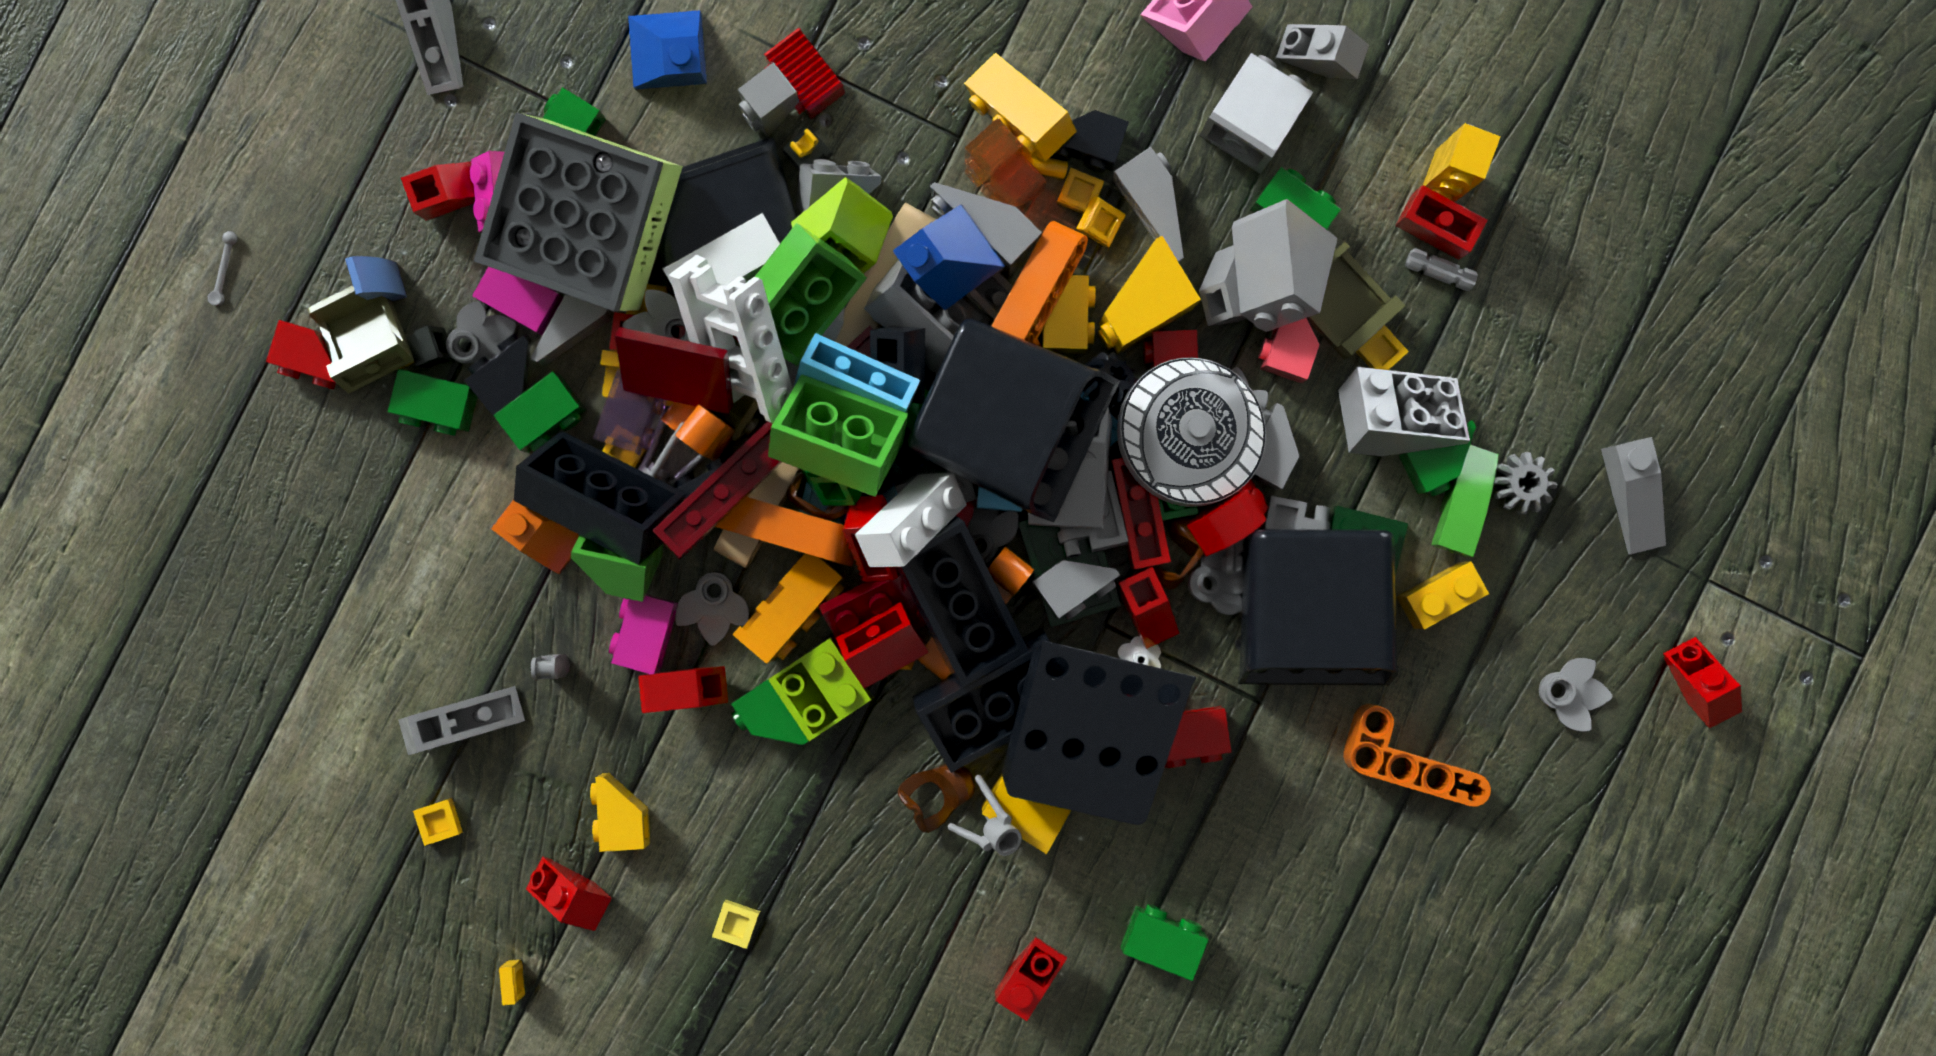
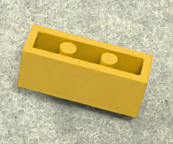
(1020, 106)
(1461, 162)

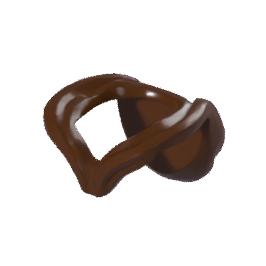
(830, 513)
(1185, 540)
(955, 786)

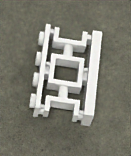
(740, 309)

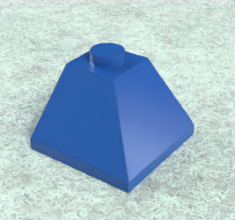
(667, 50)
(949, 257)

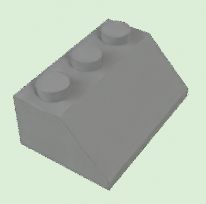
(904, 304)

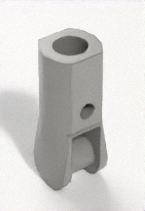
(549, 666)

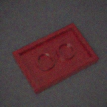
(674, 370)

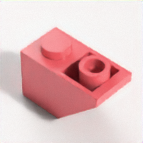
(1290, 351)

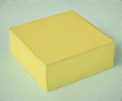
(736, 924)

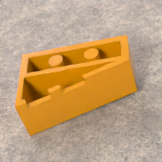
(790, 608)

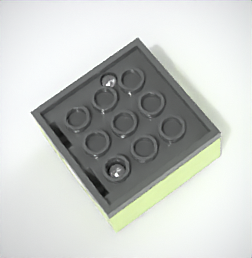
(577, 213)

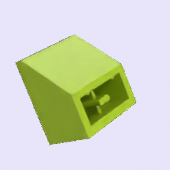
(849, 223)
(820, 689)

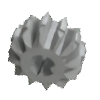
(1529, 470)

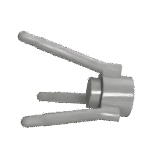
(656, 468)
(997, 831)

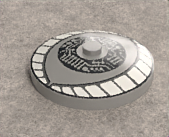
(1191, 432)

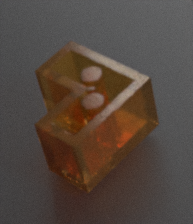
(1000, 166)

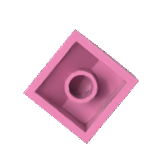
(1196, 25)

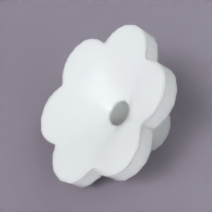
(1136, 648)

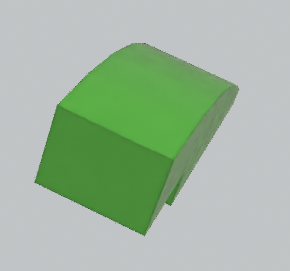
(1467, 504)

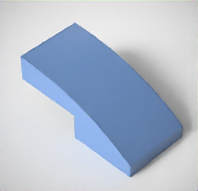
(375, 278)

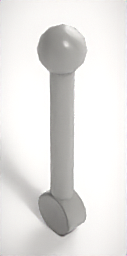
(216, 297)

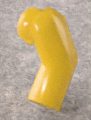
(1052, 167)

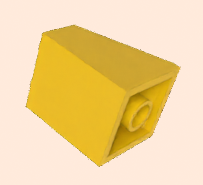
(1148, 300)
(1035, 821)

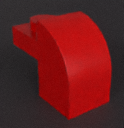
(1229, 519)

